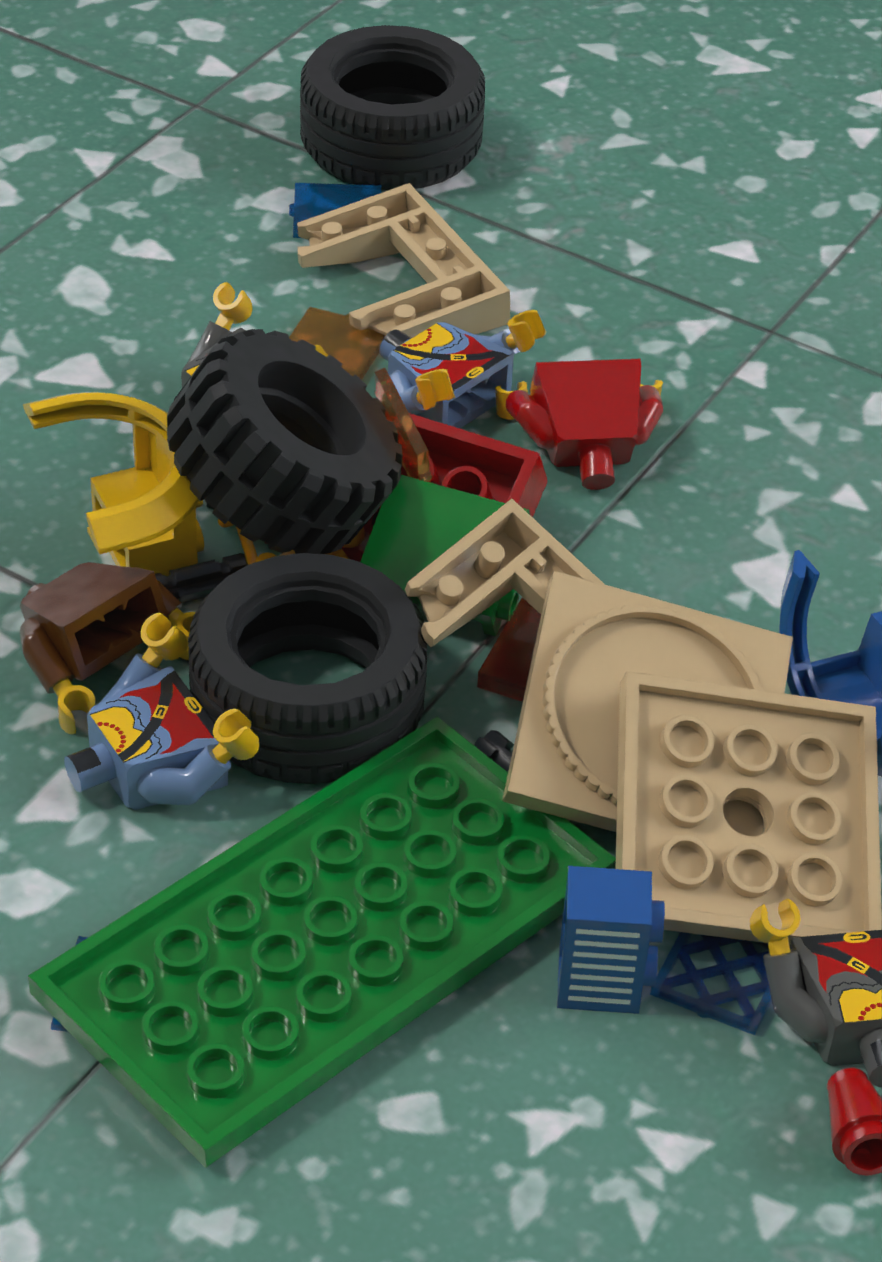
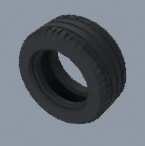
(392, 106)
(306, 605)

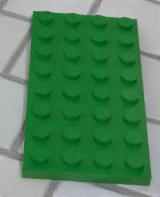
(314, 938)

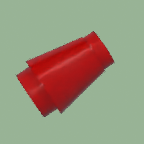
(855, 1121)

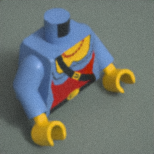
(454, 373)
(154, 733)

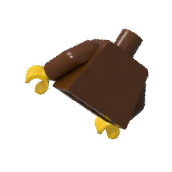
(87, 623)

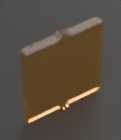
(340, 339)
(413, 447)

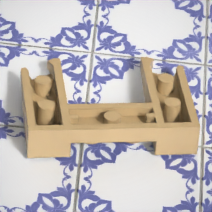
(401, 221)
(485, 565)

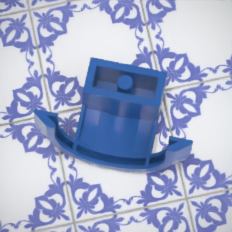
(841, 678)

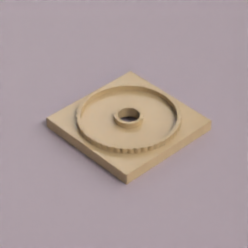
(571, 703)
(791, 757)

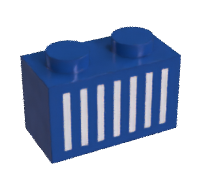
(607, 939)

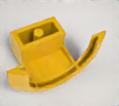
(139, 512)

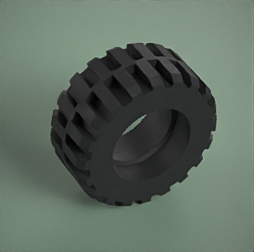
(283, 442)

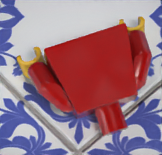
(585, 413)

